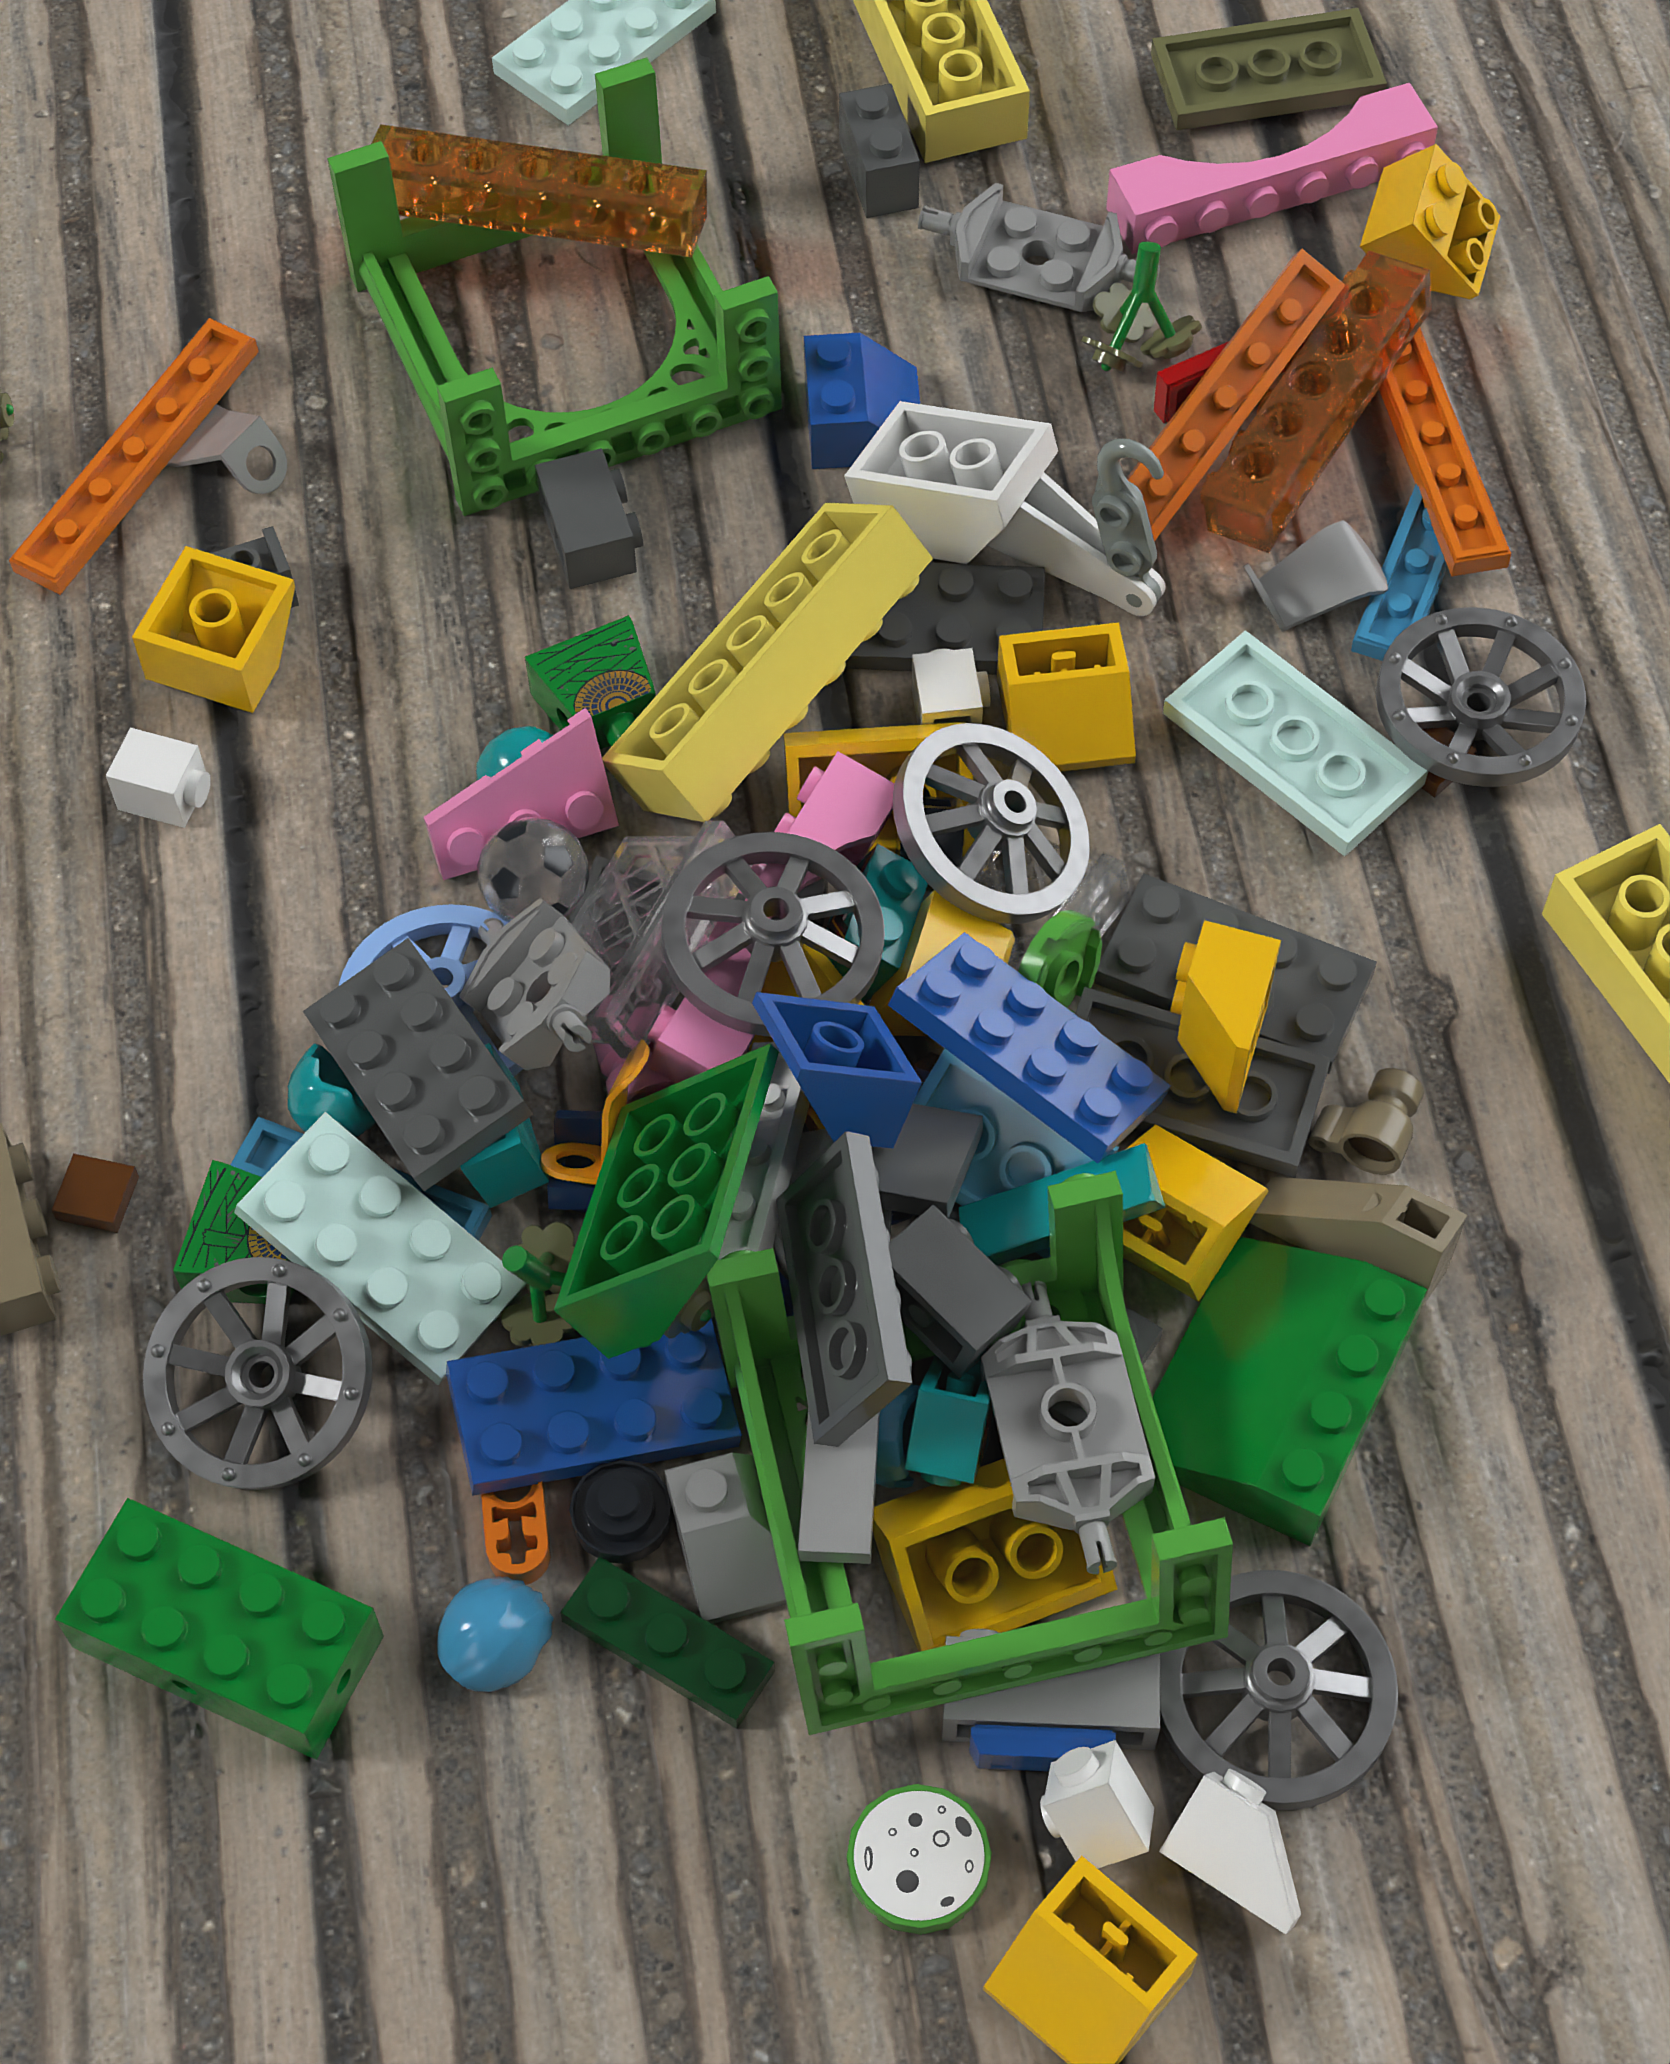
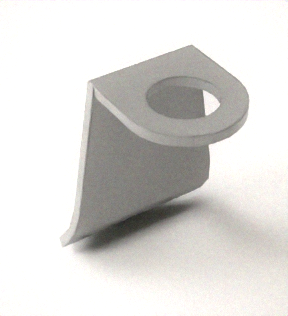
(230, 438)
(1320, 576)

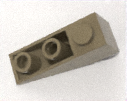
(1366, 1223)
(25, 1275)

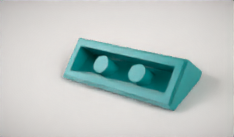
(1018, 1219)

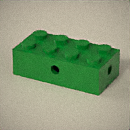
(221, 1627)

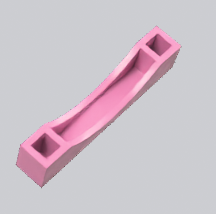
(1178, 198)
(841, 810)

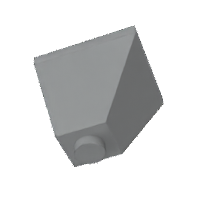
(725, 1536)

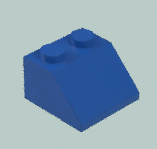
(850, 394)
(843, 1064)

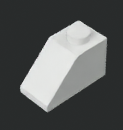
(1236, 1847)

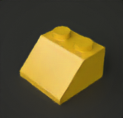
(216, 629)
(1223, 1004)

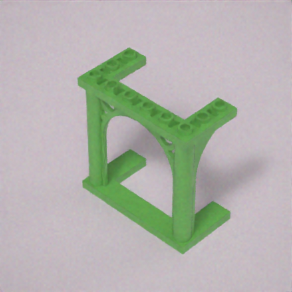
(468, 411)
(1179, 1564)

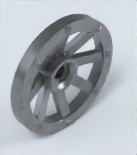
(1480, 701)
(998, 817)
(768, 938)
(244, 1372)
(1285, 1702)

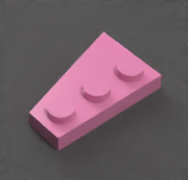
(550, 781)

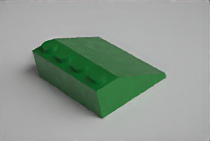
(663, 1203)
(1282, 1379)

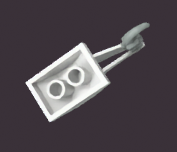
(983, 482)

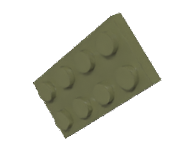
(1266, 68)

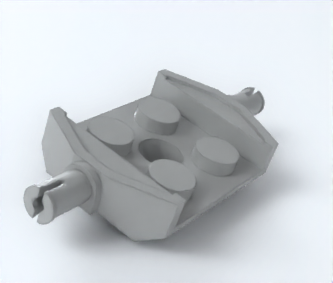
(999, 235)
(536, 984)
(1060, 1472)

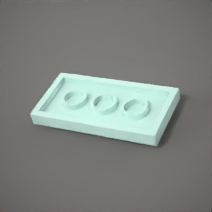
(563, 51)
(1295, 742)
(382, 1244)

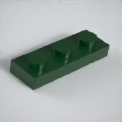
(668, 1642)

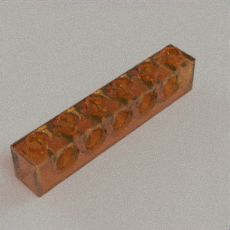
(546, 191)
(1316, 401)

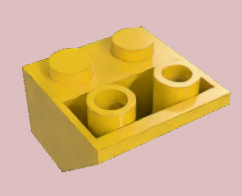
(1433, 220)
(1069, 694)
(1202, 1216)
(1090, 1969)

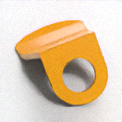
(615, 1100)

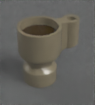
(1375, 1131)

